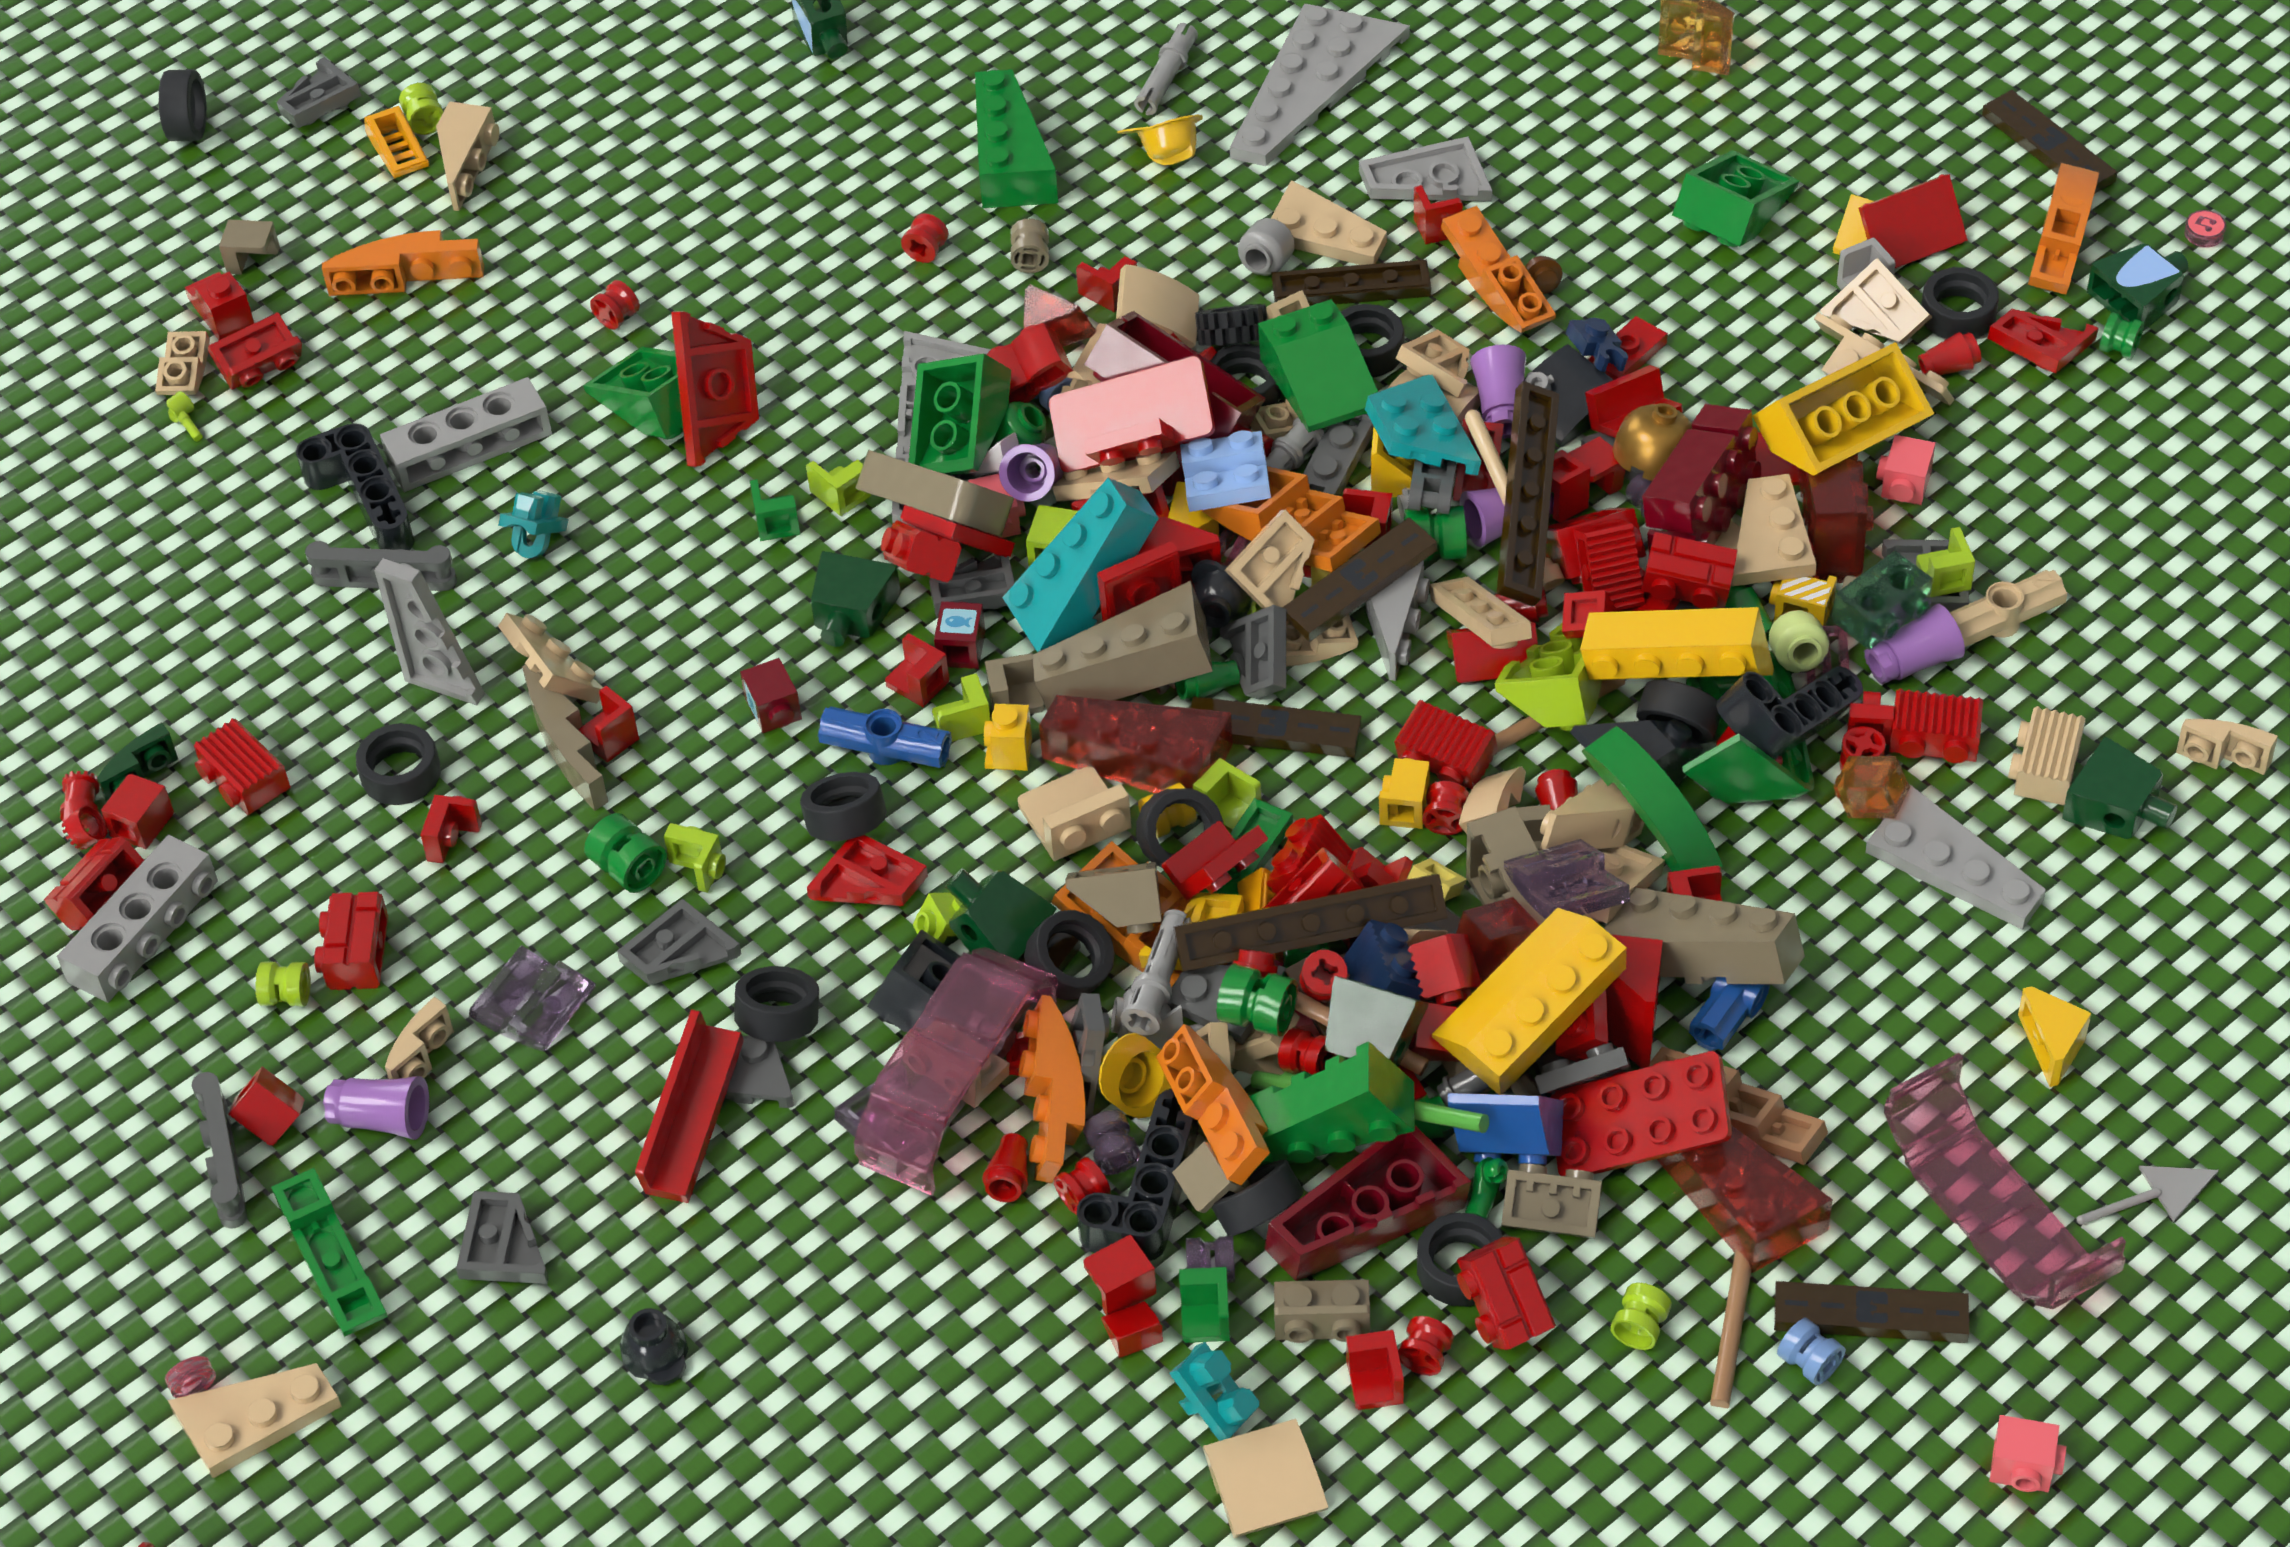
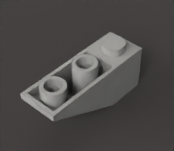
(1395, 615)

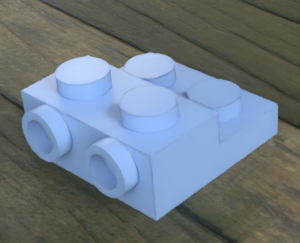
(1225, 470)

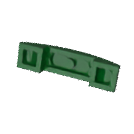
(1654, 799)
(328, 1252)

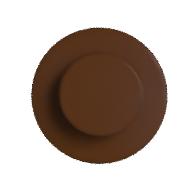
(1545, 273)

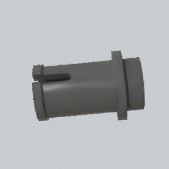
(1462, 1083)

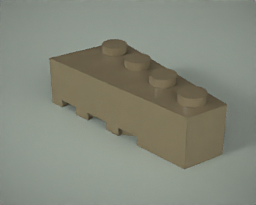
(1130, 652)
(1488, 845)
(1713, 937)

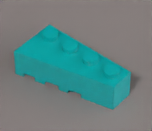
(1061, 586)

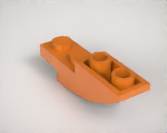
(2063, 228)
(393, 261)
(1494, 274)
(1056, 1081)
(1218, 1102)

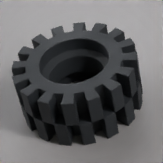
(1229, 324)

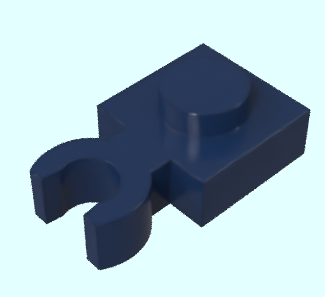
(1597, 339)

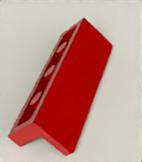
(688, 1109)

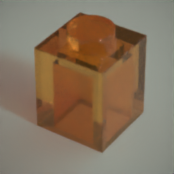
(1871, 787)

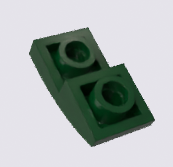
(140, 757)

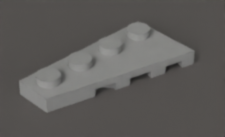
(423, 636)
(1953, 859)

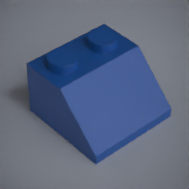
(1516, 1126)

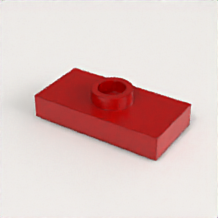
(1640, 343)

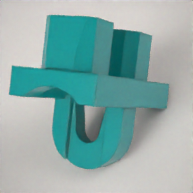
(536, 515)
(1207, 1374)

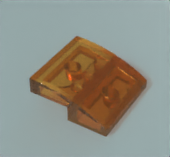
(1697, 32)

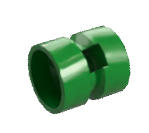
(1446, 529)
(625, 852)
(1259, 1000)

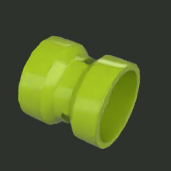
(421, 108)
(283, 984)
(1642, 1312)

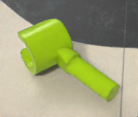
(179, 408)

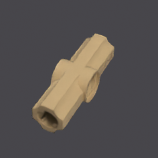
(2008, 606)

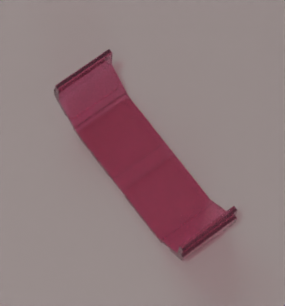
(940, 1061)
(1987, 1195)

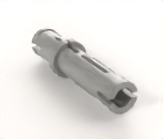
(1172, 58)

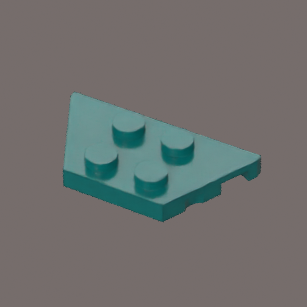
(1420, 424)

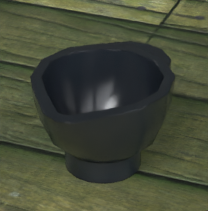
(1218, 594)
(654, 1347)

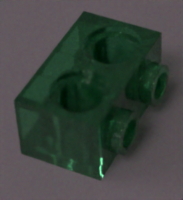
(1882, 600)

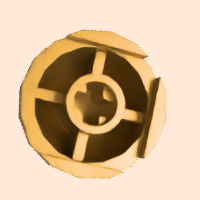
(1649, 437)

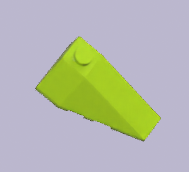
(1551, 683)

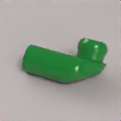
(1486, 1183)

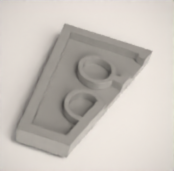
(1443, 169)

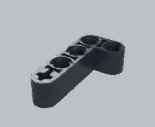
(353, 457)
(1781, 724)
(1152, 1174)

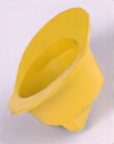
(1170, 140)
(1132, 1075)

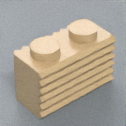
(2048, 755)

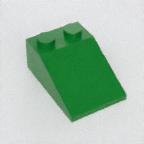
(1732, 197)
(1316, 364)
(642, 392)
(957, 412)

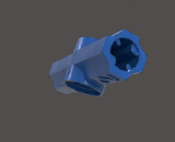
(884, 737)
(1726, 1012)

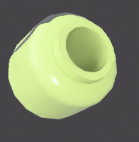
(1798, 641)

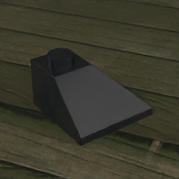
(1663, 740)
(913, 981)

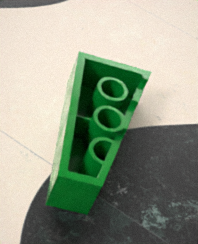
(1010, 148)
(1337, 1108)

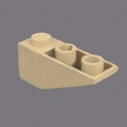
(465, 140)
(1596, 816)

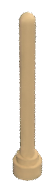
(1552, 573)

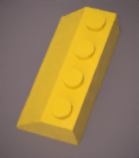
(1844, 411)
(1675, 644)
(1532, 998)

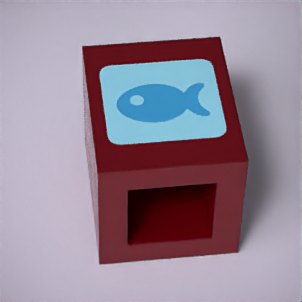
(960, 633)
(771, 695)

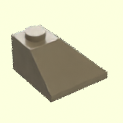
(1121, 894)

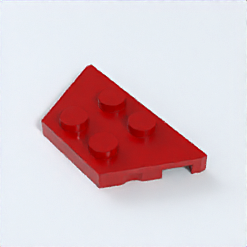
(714, 385)

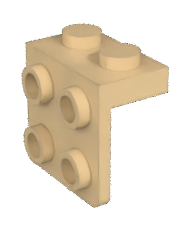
(1075, 812)

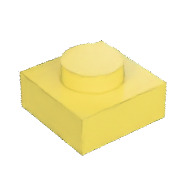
(1451, 881)

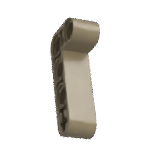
(935, 493)

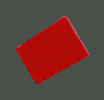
(1915, 220)

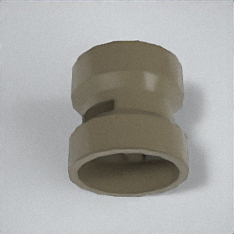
(1029, 245)

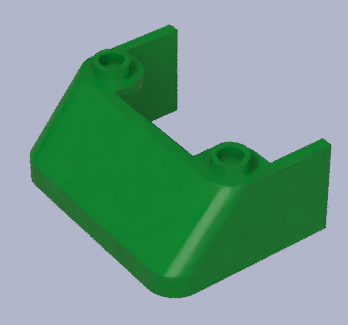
(1739, 769)

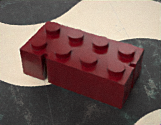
(1138, 344)
(1704, 476)

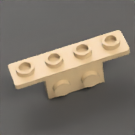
(1855, 348)

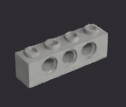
(466, 434)
(137, 918)

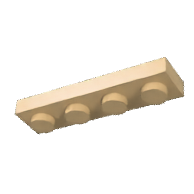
(1481, 612)

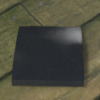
(1572, 379)

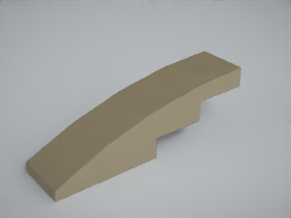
(571, 750)

